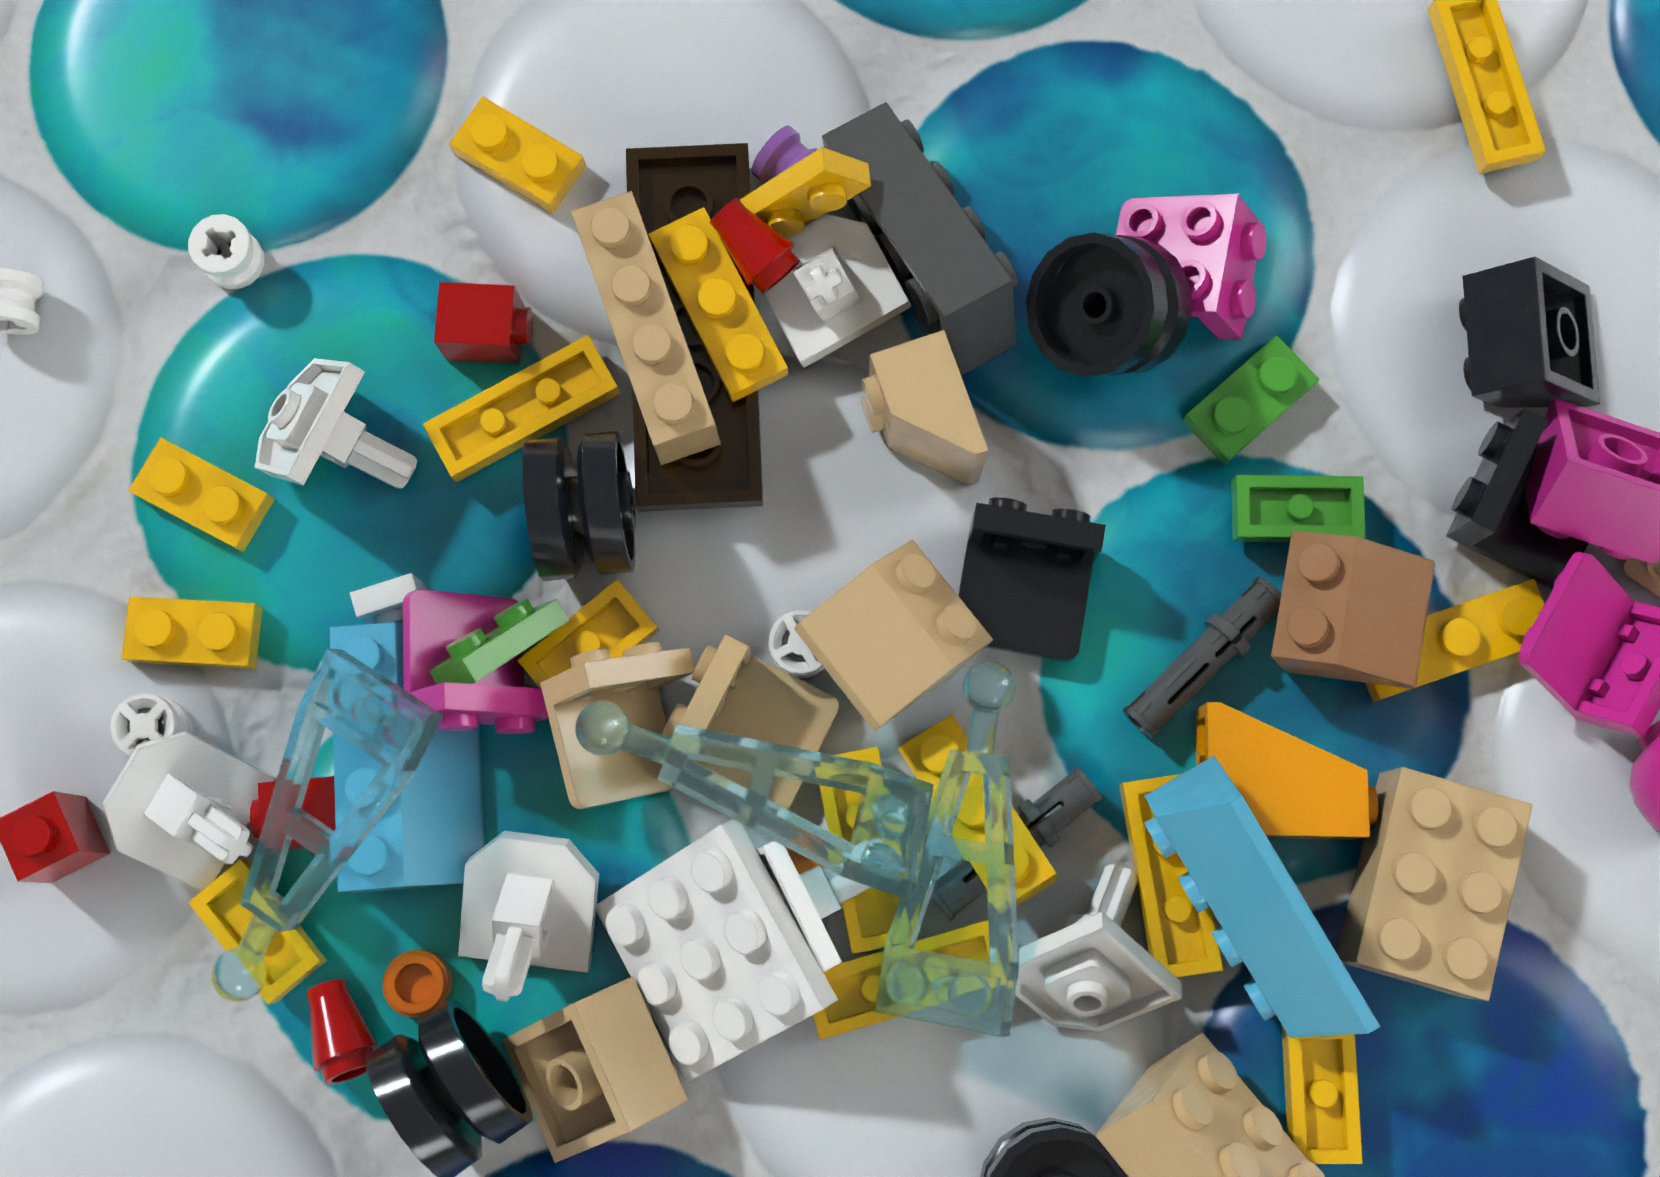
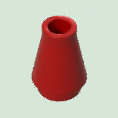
(755, 247)
(338, 1033)

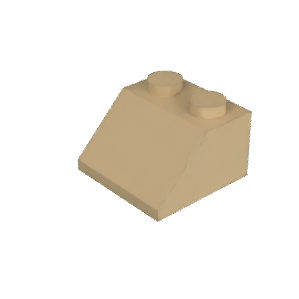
(924, 407)
(893, 634)
(595, 1070)

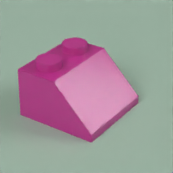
(1597, 482)

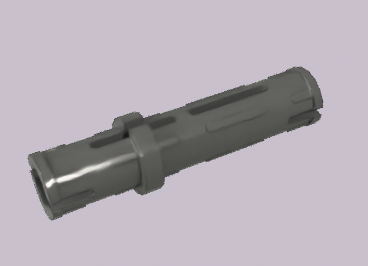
(1223, 639)
(1075, 796)

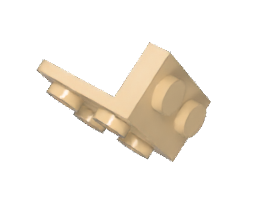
(633, 686)
(755, 702)

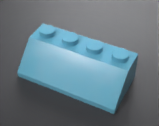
(437, 814)
(1256, 904)

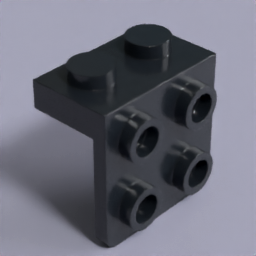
(1494, 506)
(1030, 576)

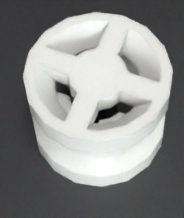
(238, 264)
(17, 301)
(785, 641)
(138, 720)

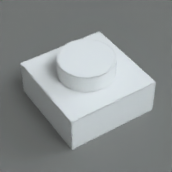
(384, 600)

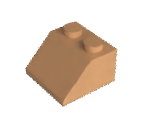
(1352, 610)

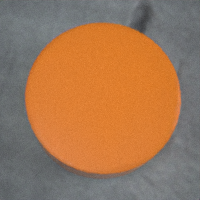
(417, 982)

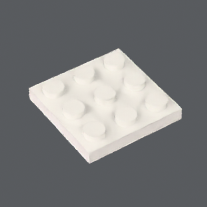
(715, 950)

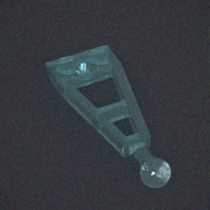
(378, 721)
(889, 816)
(945, 986)

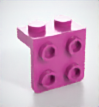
(1216, 246)
(1597, 649)
(498, 699)

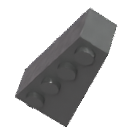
(930, 238)

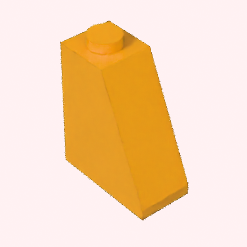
(1284, 780)

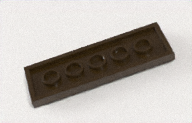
(666, 188)

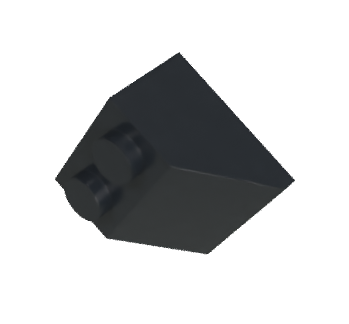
(1529, 336)

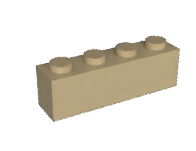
(646, 328)

